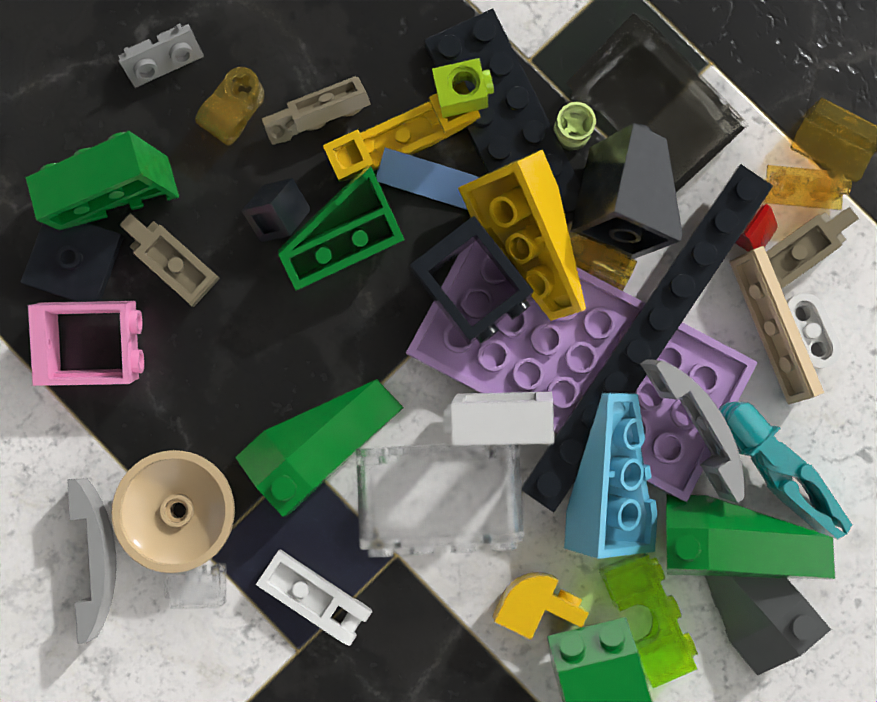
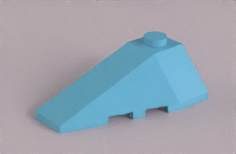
(610, 497)

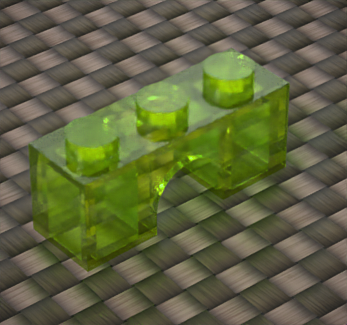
(665, 649)

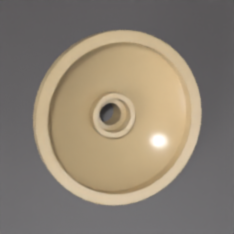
(146, 516)

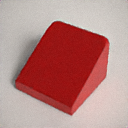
(759, 229)

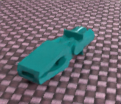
(778, 466)

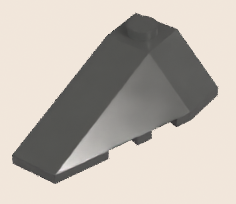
(766, 619)

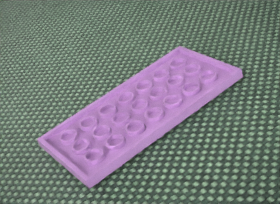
(569, 353)

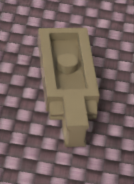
(316, 109)
(809, 245)
(170, 260)

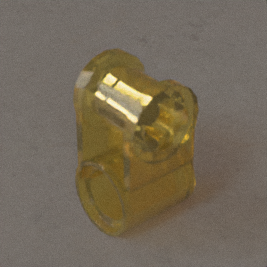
(227, 109)

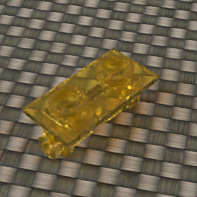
(806, 187)

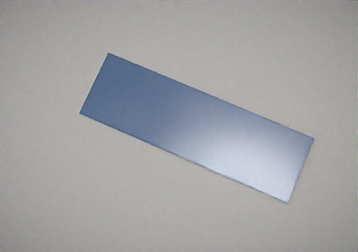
(422, 177)

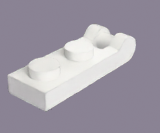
(312, 596)

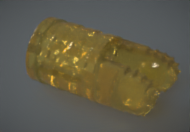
(602, 262)

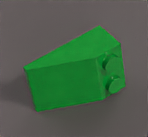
(598, 664)

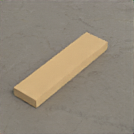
(776, 326)

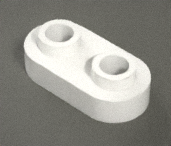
(816, 329)

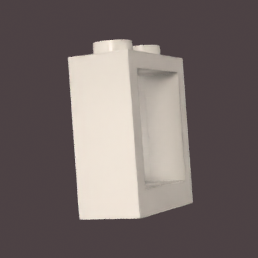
(500, 418)

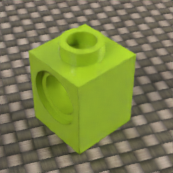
(454, 103)

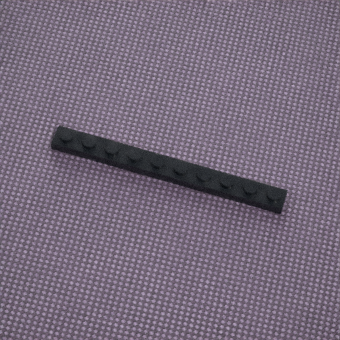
(650, 330)

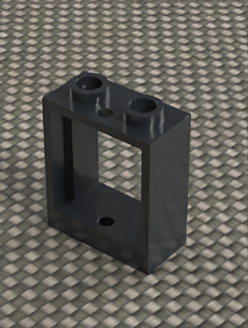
(450, 248)

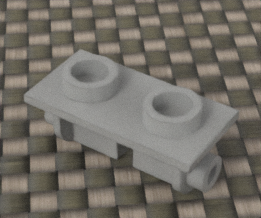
(150, 61)

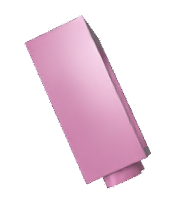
(46, 345)

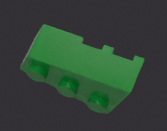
(100, 179)

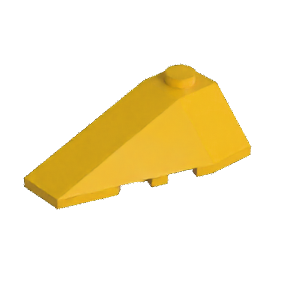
(528, 223)

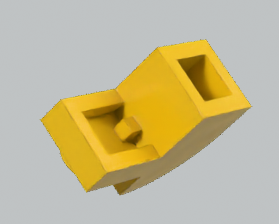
(529, 597)

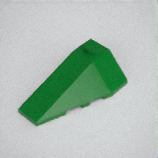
(307, 449)
(733, 541)

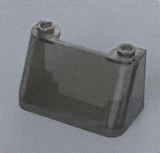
(650, 83)

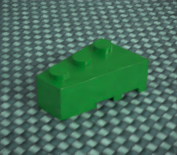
(342, 232)

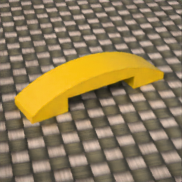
(405, 133)

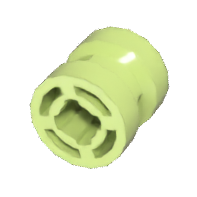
(574, 118)

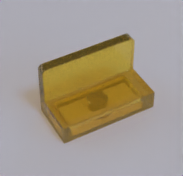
(836, 139)

